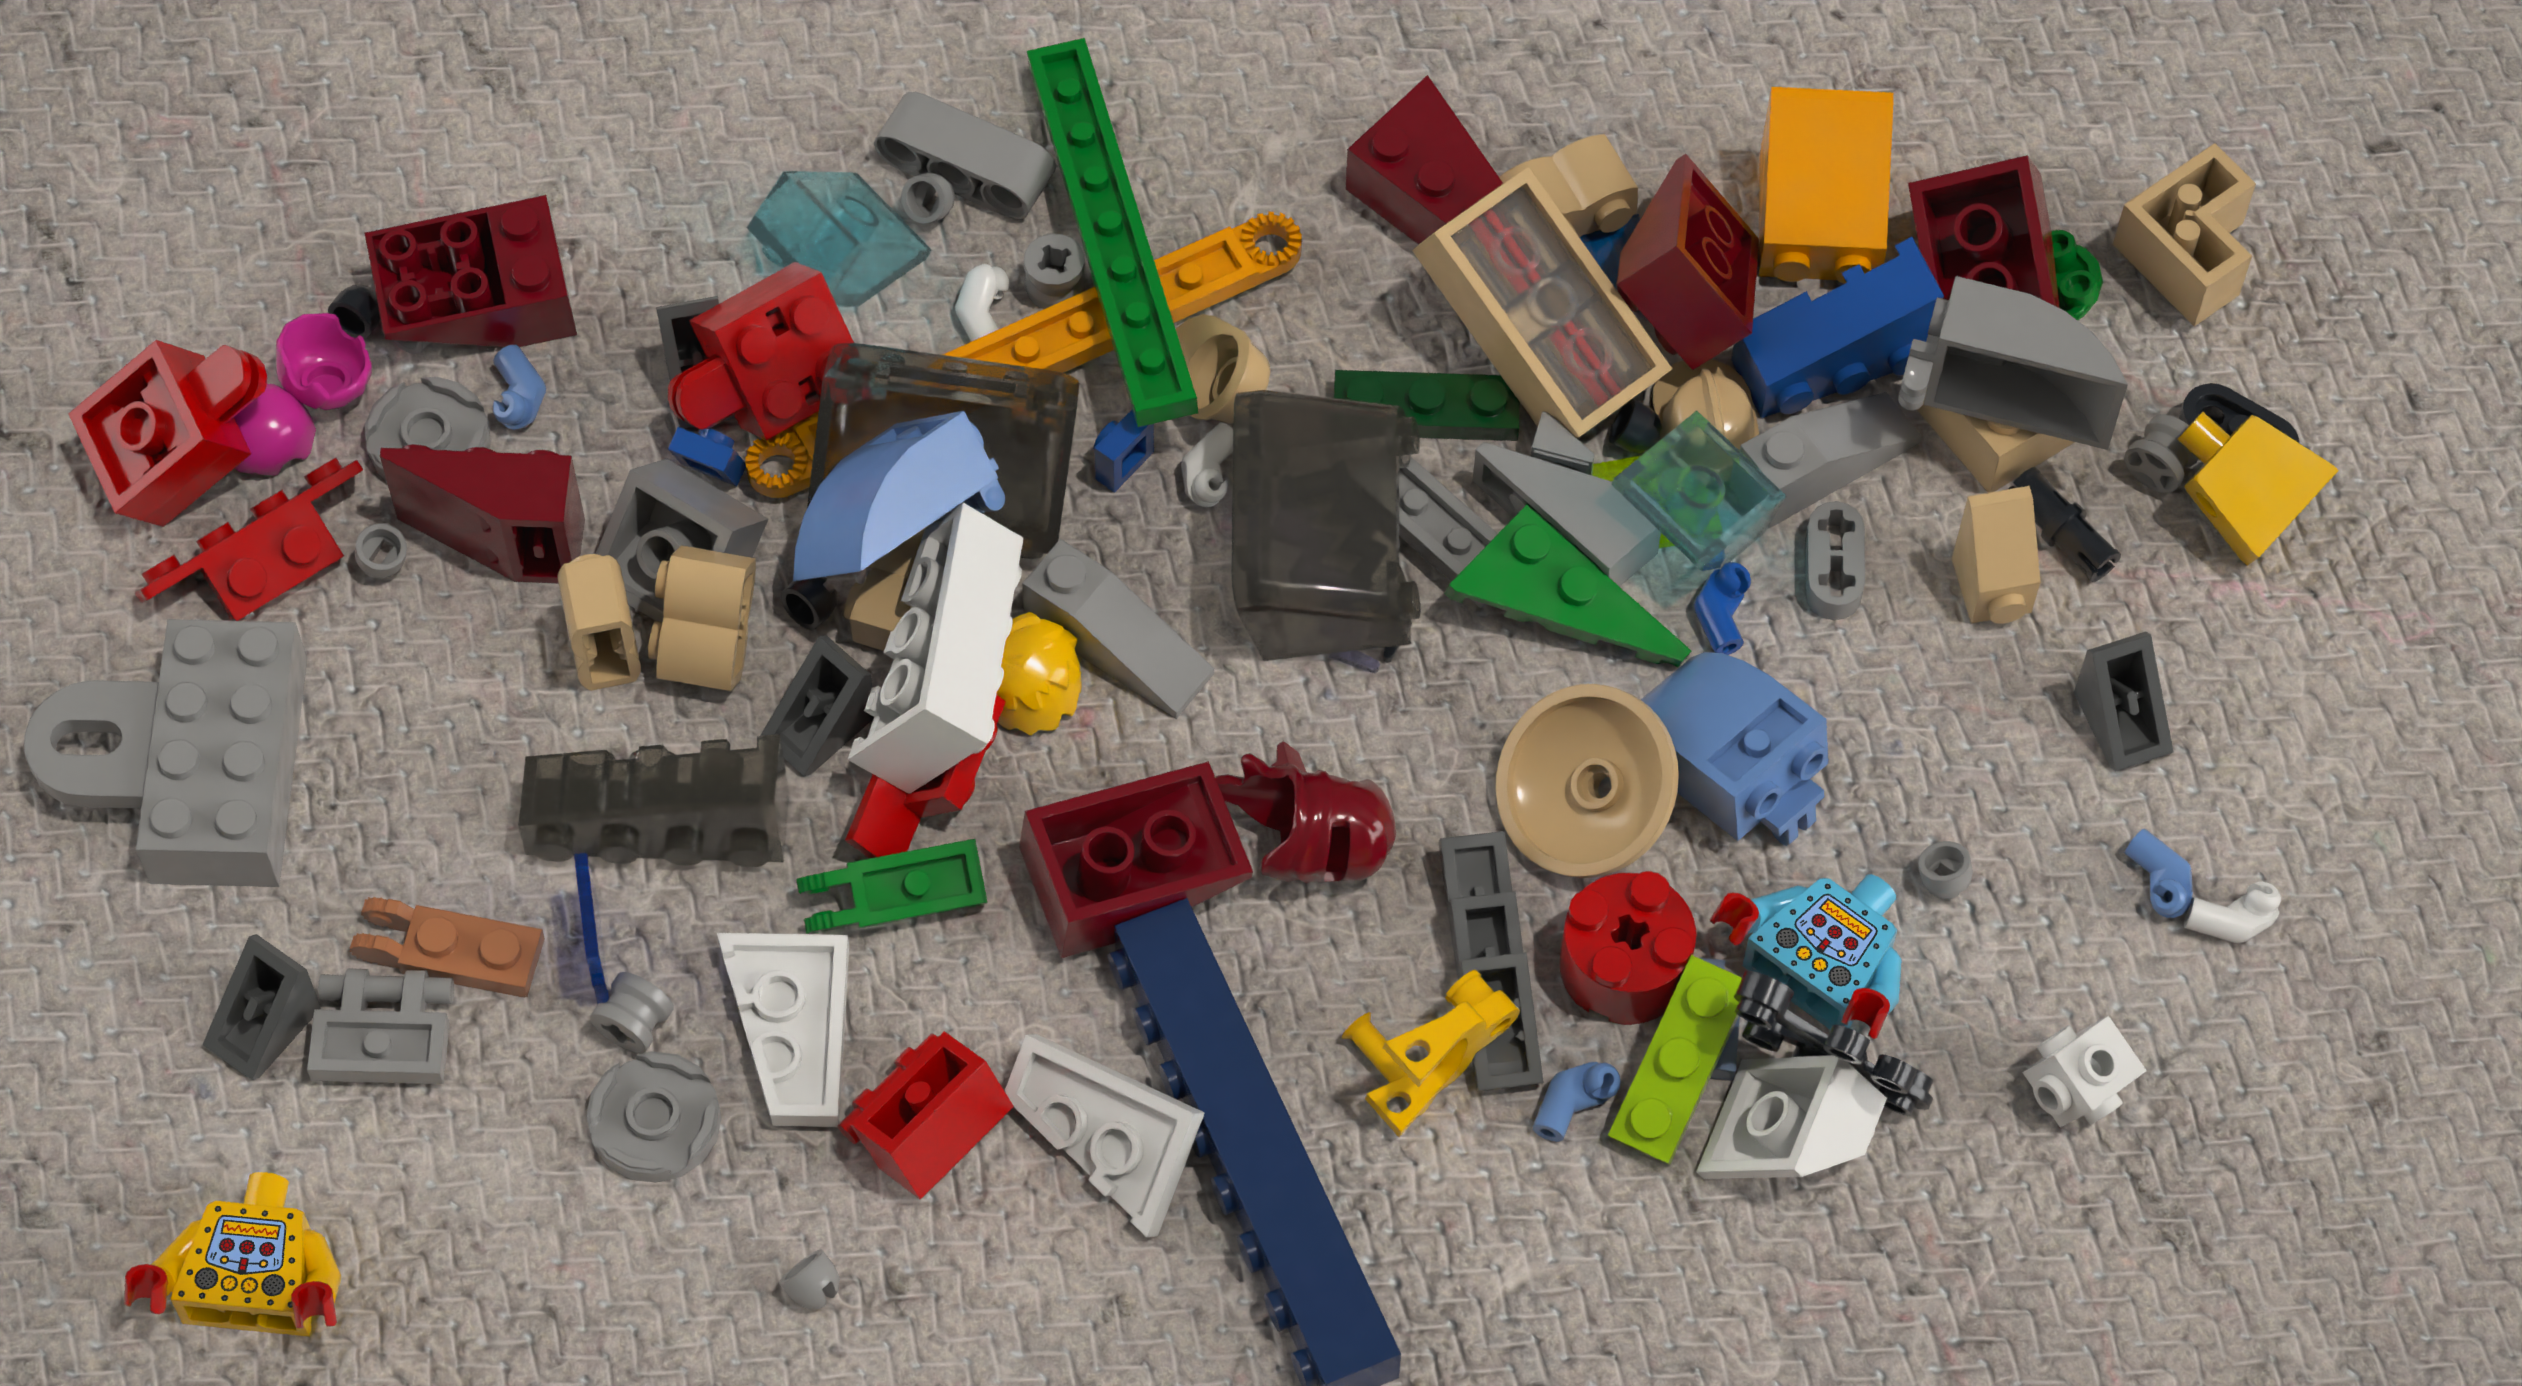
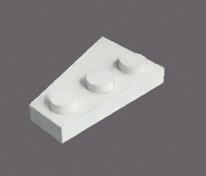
(1110, 1124)

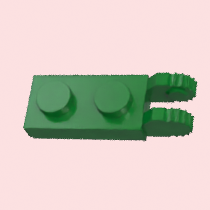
(901, 886)

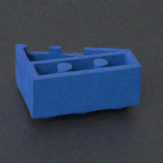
(1840, 337)

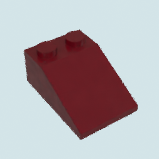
(1987, 228)
(1691, 267)
(1130, 853)

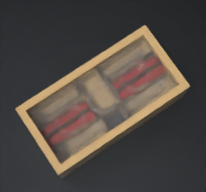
(1541, 306)

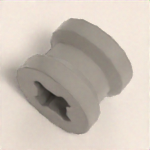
(1048, 285)
(2160, 457)
(631, 1012)

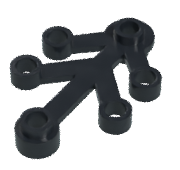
(1765, 1005)

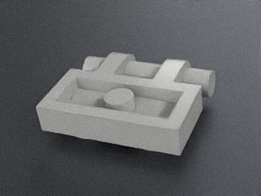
(380, 1044)

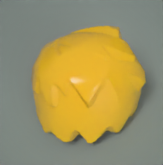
(1039, 675)

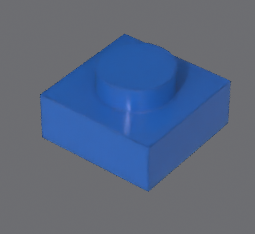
(1121, 451)
(709, 454)

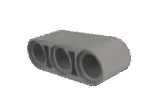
(972, 154)

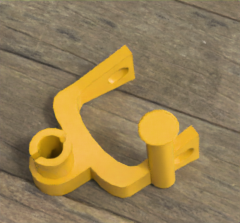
(1450, 1042)

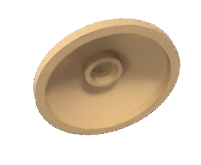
(1554, 772)

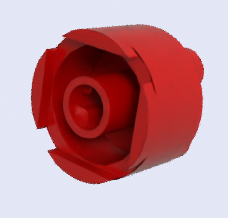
(1626, 946)

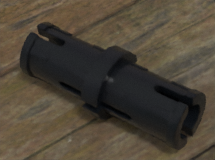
(2067, 527)

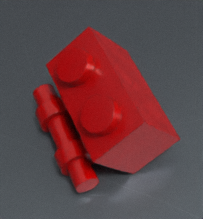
(927, 1112)

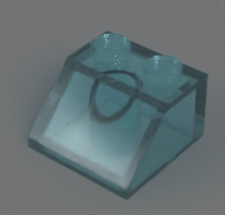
(839, 229)
(1701, 493)

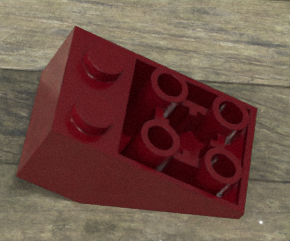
(473, 277)
(492, 506)

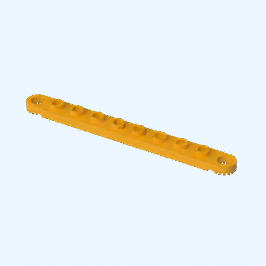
(1076, 327)

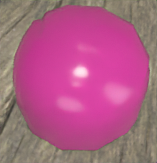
(321, 362)
(275, 431)

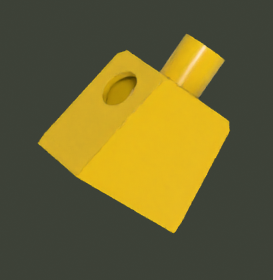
(2251, 481)

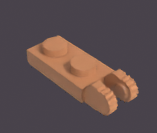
(452, 945)

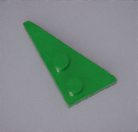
(1550, 582)

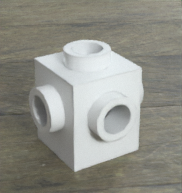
(2083, 1072)

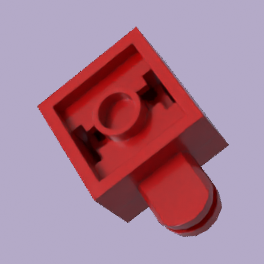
(762, 355)
(168, 427)

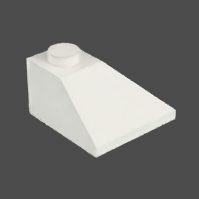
(1791, 1119)

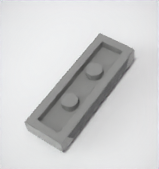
(1439, 523)

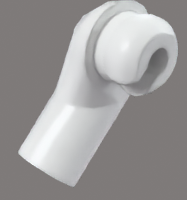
(976, 296)
(1202, 466)
(2238, 920)

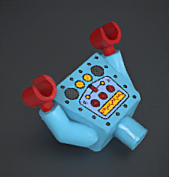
(1823, 947)

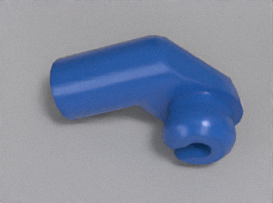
(1718, 603)

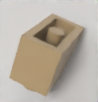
(1998, 556)

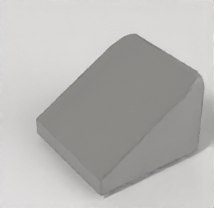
(1559, 446)

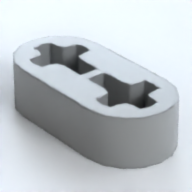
(1847, 560)

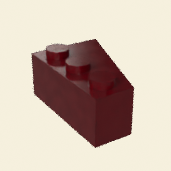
(1419, 165)

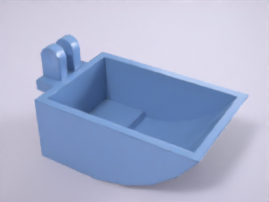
(893, 492)
(1743, 745)

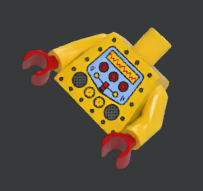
(244, 1267)

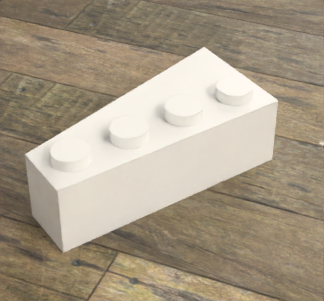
(944, 652)

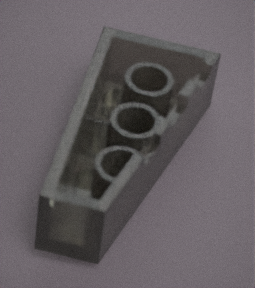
(658, 804)

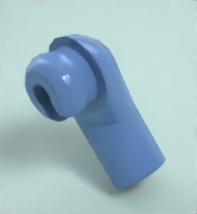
(524, 392)
(2169, 874)
(1572, 1092)

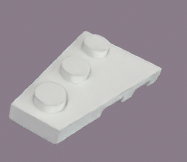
(793, 1018)

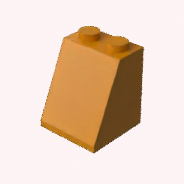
(1824, 182)

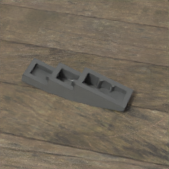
(1489, 940)

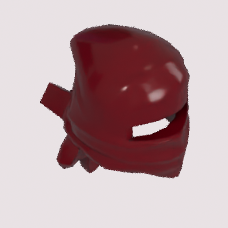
(1324, 821)

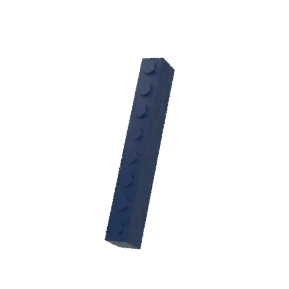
(1254, 1151)

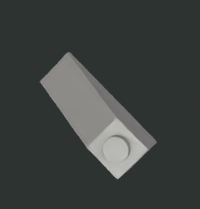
(1829, 448)
(1574, 504)
(1115, 628)

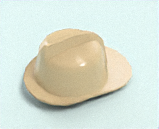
(1220, 365)
(1714, 392)

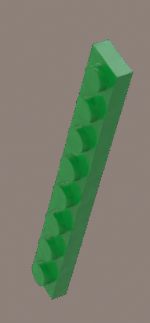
(1112, 233)

